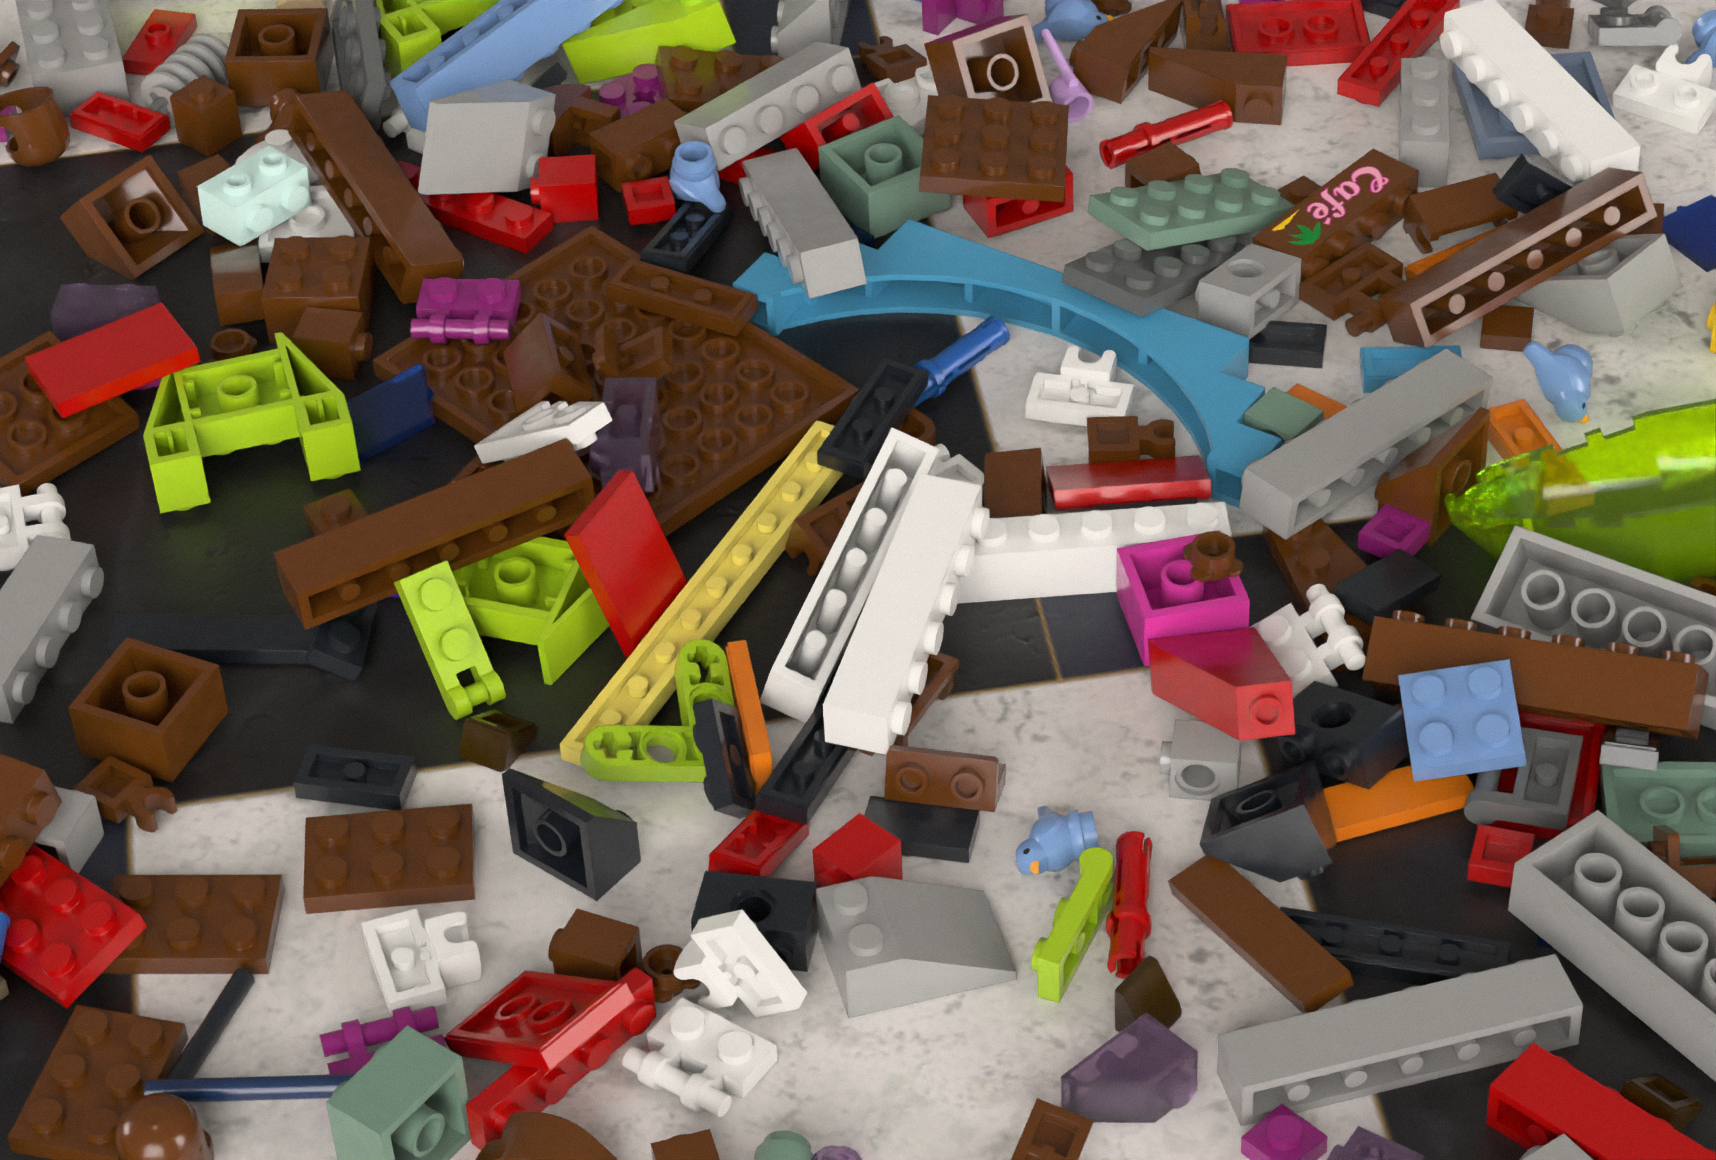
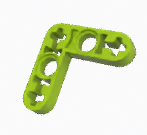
(688, 760)

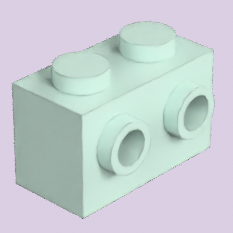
(254, 195)

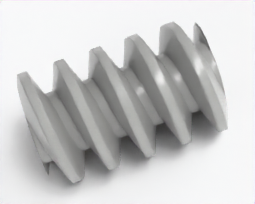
(197, 57)

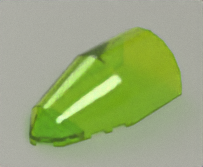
(1621, 495)

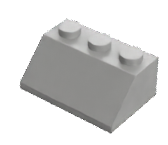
(807, 22)

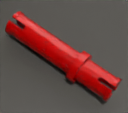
(1176, 129)
(1129, 920)

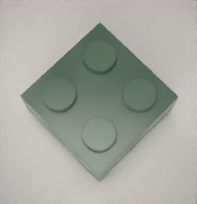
(877, 177)
(402, 1103)

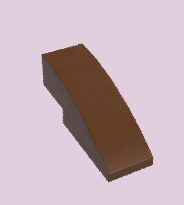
(237, 282)

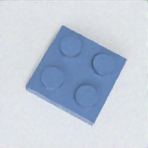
(1462, 720)

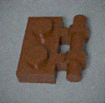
(1351, 284)

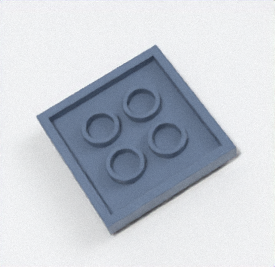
(1494, 133)

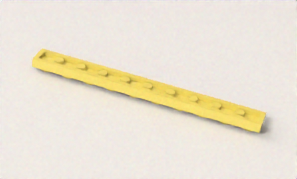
(711, 594)

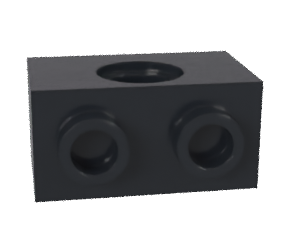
(1345, 735)
(778, 907)

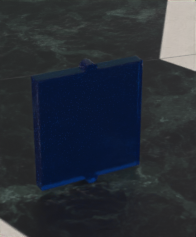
(1693, 232)
(391, 411)

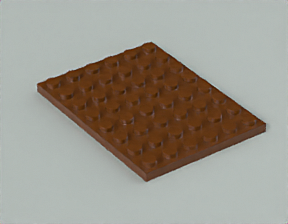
(722, 408)

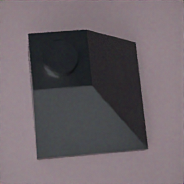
(1273, 826)
(569, 834)

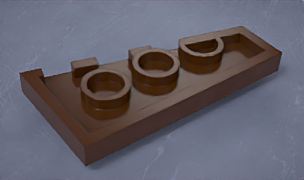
(1315, 558)

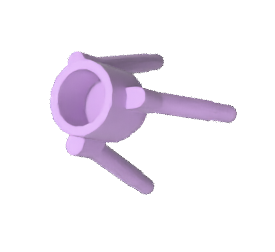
(1067, 87)

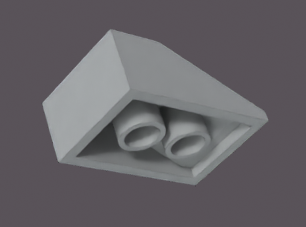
(486, 139)
(1610, 286)
(908, 942)

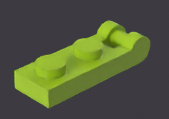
(449, 638)
(1074, 925)

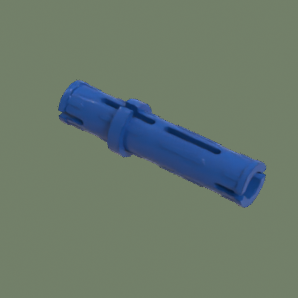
(962, 356)

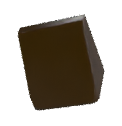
(495, 739)
(1146, 992)
(1662, 1099)

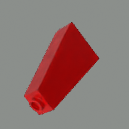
(1224, 681)

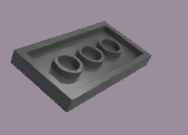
(360, 55)
(1147, 279)

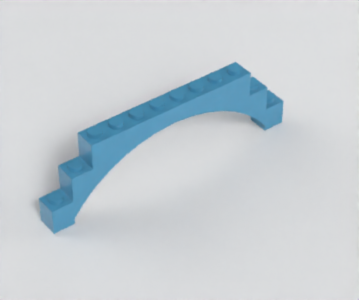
(925, 270)

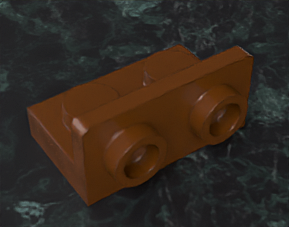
(943, 778)

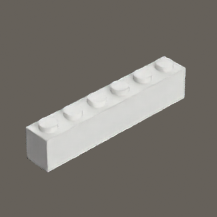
(1536, 92)
(1073, 550)
(846, 578)
(905, 614)

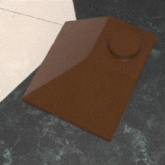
(132, 220)
(1435, 469)

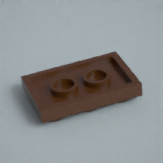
(698, 76)
(389, 858)
(200, 923)
(91, 1081)

